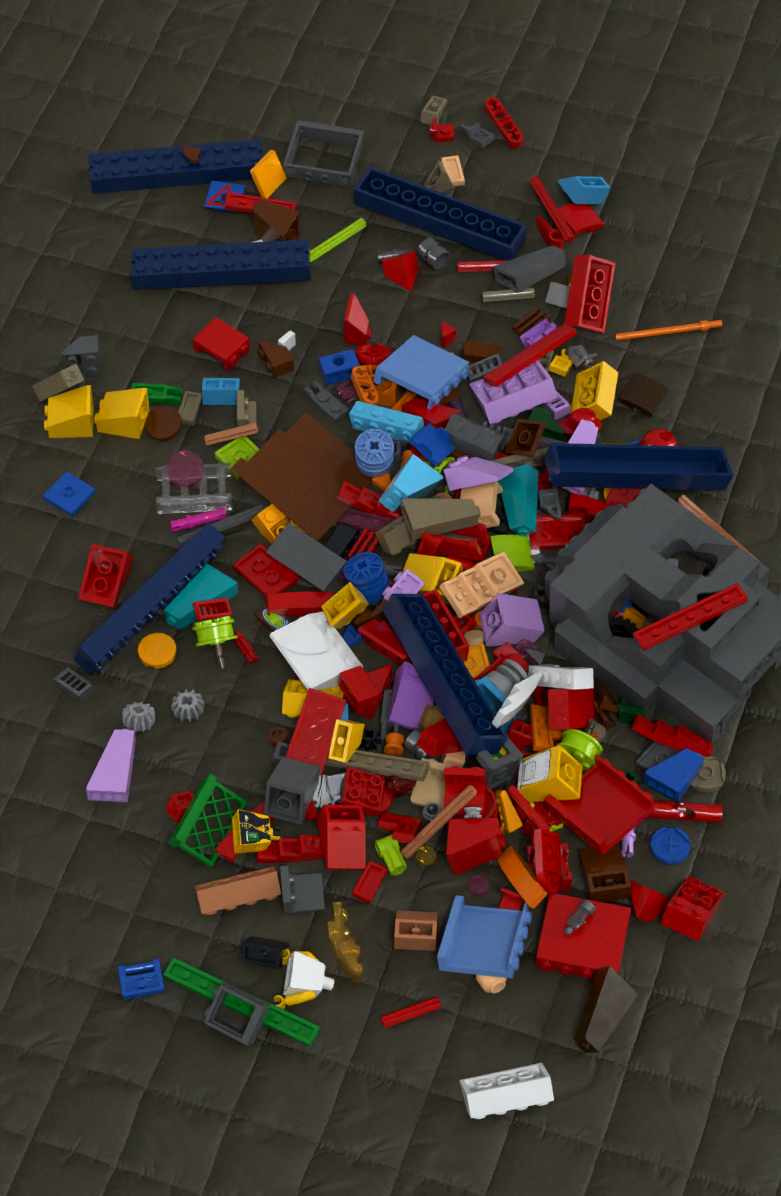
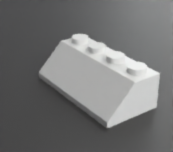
(507, 1090)

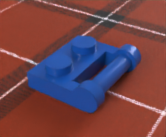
(141, 984)

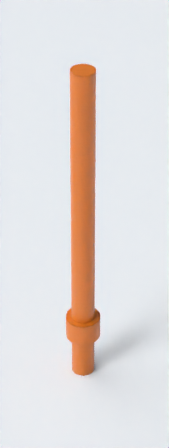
(702, 326)

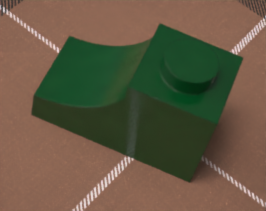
(551, 429)

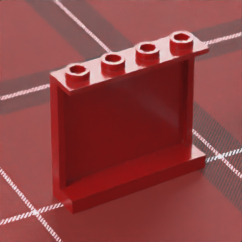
(606, 806)
(589, 947)

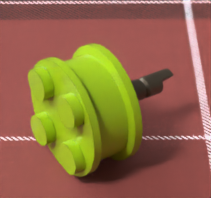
(215, 634)
(582, 745)

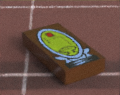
(271, 620)

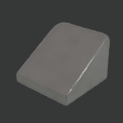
(534, 657)

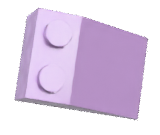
(474, 471)

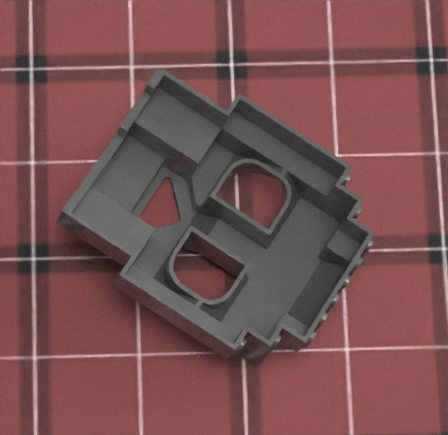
(625, 557)

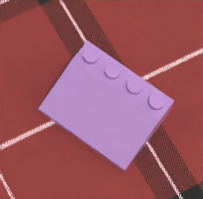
(517, 394)

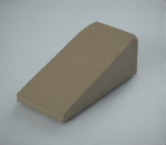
(433, 109)

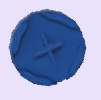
(670, 845)

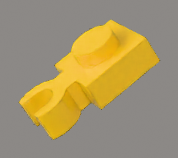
(561, 364)

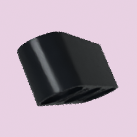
(343, 539)

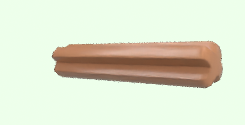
(231, 434)

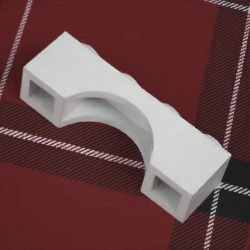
(563, 677)

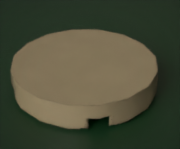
(710, 777)

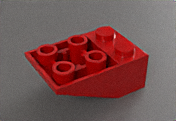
(343, 836)
(692, 908)

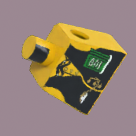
(252, 832)

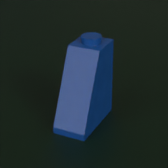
(675, 774)

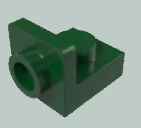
(627, 713)

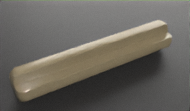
(509, 294)

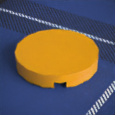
(157, 650)

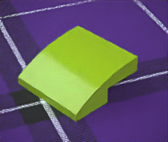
(516, 549)

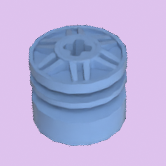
(374, 462)

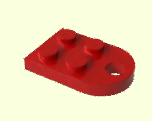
(547, 859)

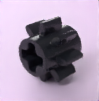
(370, 739)

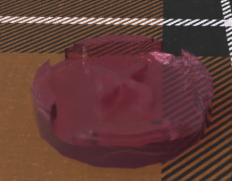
(185, 468)

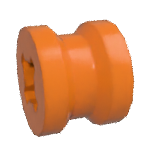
(394, 744)

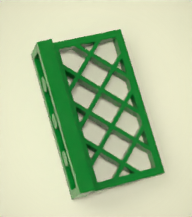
(194, 810)

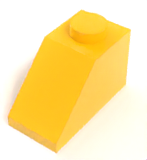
(345, 739)

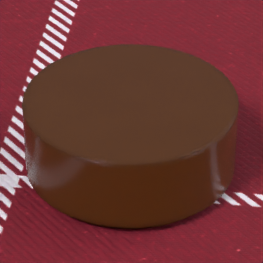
(277, 734)

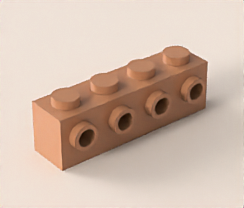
(237, 890)

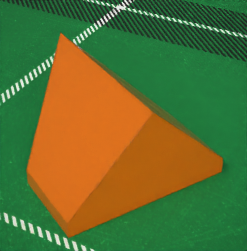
(387, 393)

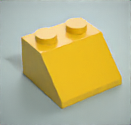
(344, 606)

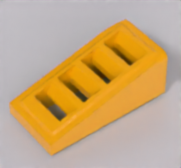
(507, 812)

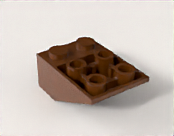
(605, 875)

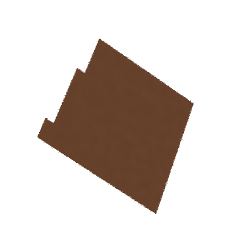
(304, 474)

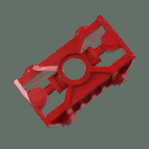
(466, 549)

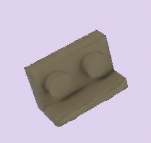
(245, 409)

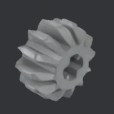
(187, 705)
(138, 717)

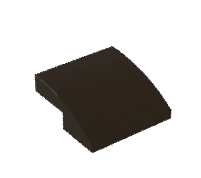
(643, 394)

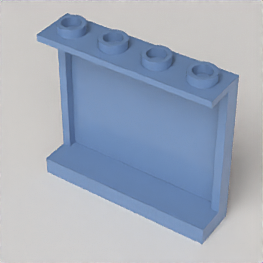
(423, 369)
(483, 940)

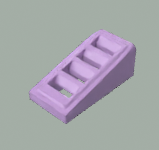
(561, 411)

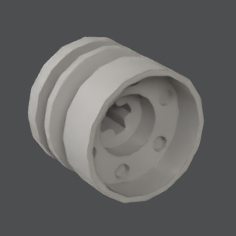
(507, 676)

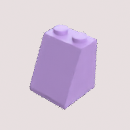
(511, 620)

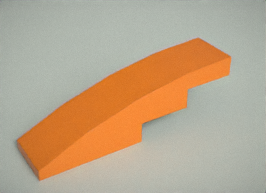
(521, 877)

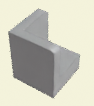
(558, 294)

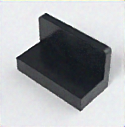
(263, 952)

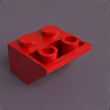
(359, 691)

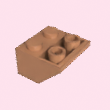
(415, 930)

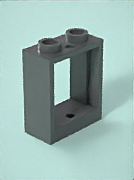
(256, 1020)

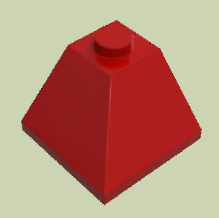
(356, 323)

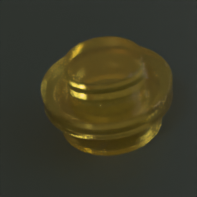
(426, 855)

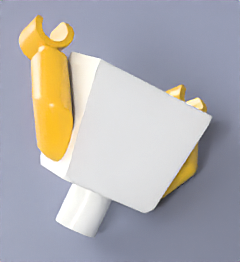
(303, 978)

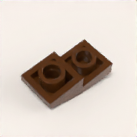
(367, 615)

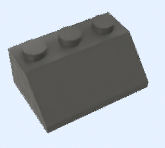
(473, 437)

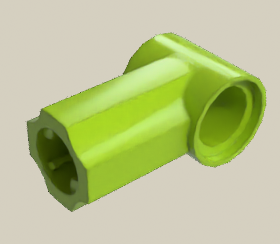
(390, 852)

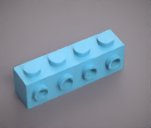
(395, 423)

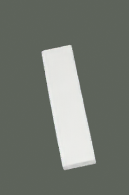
(516, 699)

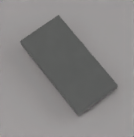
(306, 557)

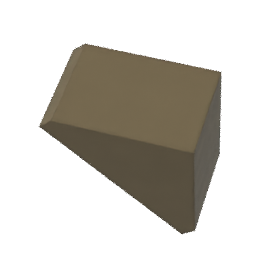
(439, 179)

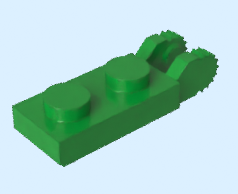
(159, 393)

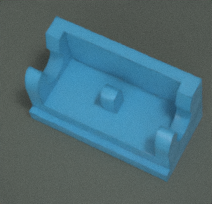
(220, 391)

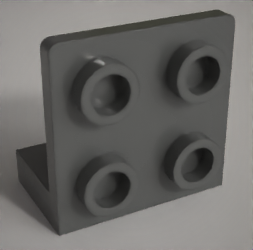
(301, 892)

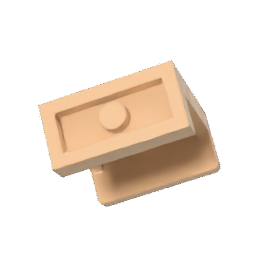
(485, 498)

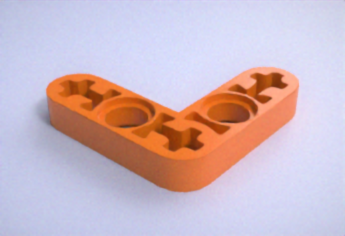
(364, 377)

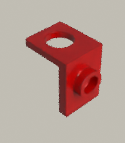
(510, 900)

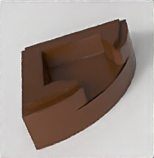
(192, 154)

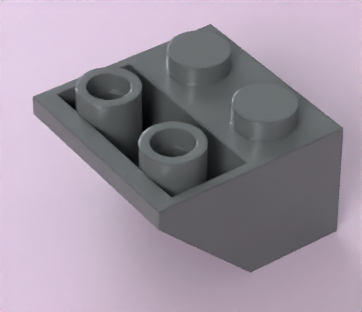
(85, 354)

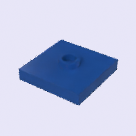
(69, 494)

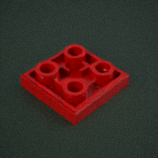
(363, 789)

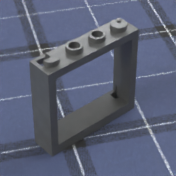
(329, 134)

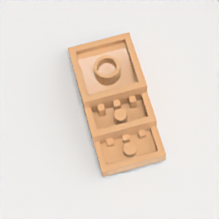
(480, 584)

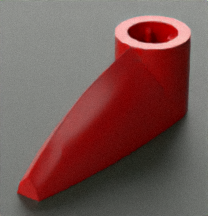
(549, 234)

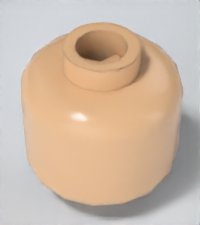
(491, 984)

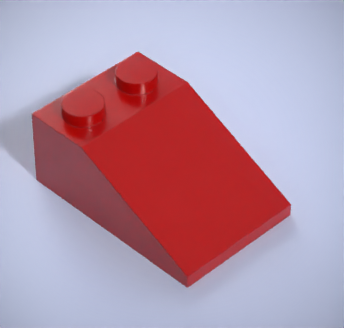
(105, 575)

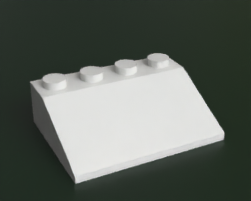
(319, 669)

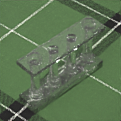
(195, 503)

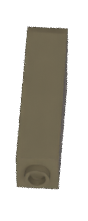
(58, 382)
(438, 515)

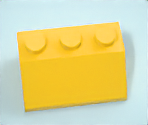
(596, 390)
(295, 695)

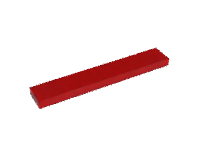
(530, 355)
(690, 617)

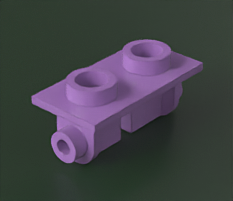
(537, 332)

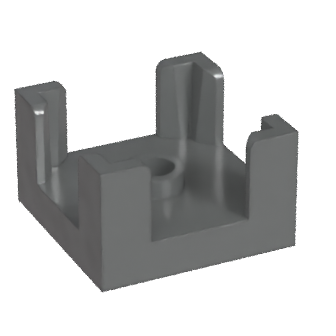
(503, 769)

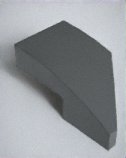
(478, 135)
(550, 503)

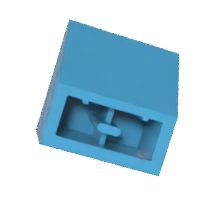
(585, 189)

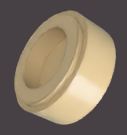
(474, 637)

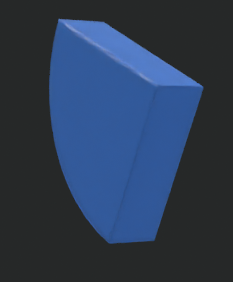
(351, 637)

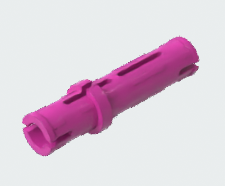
(196, 520)

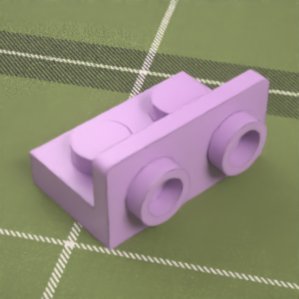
(405, 584)

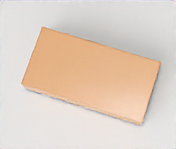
(454, 170)

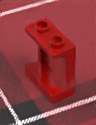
(222, 343)

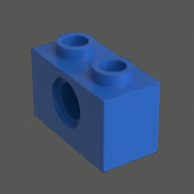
(337, 366)

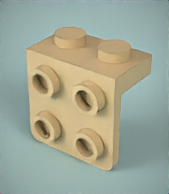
(433, 787)

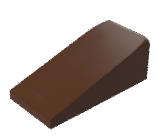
(478, 351)

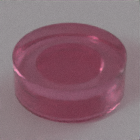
(478, 885)

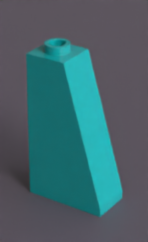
(520, 499)
(206, 585)

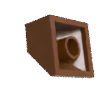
(525, 437)

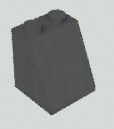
(291, 790)

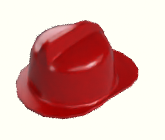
(572, 422)

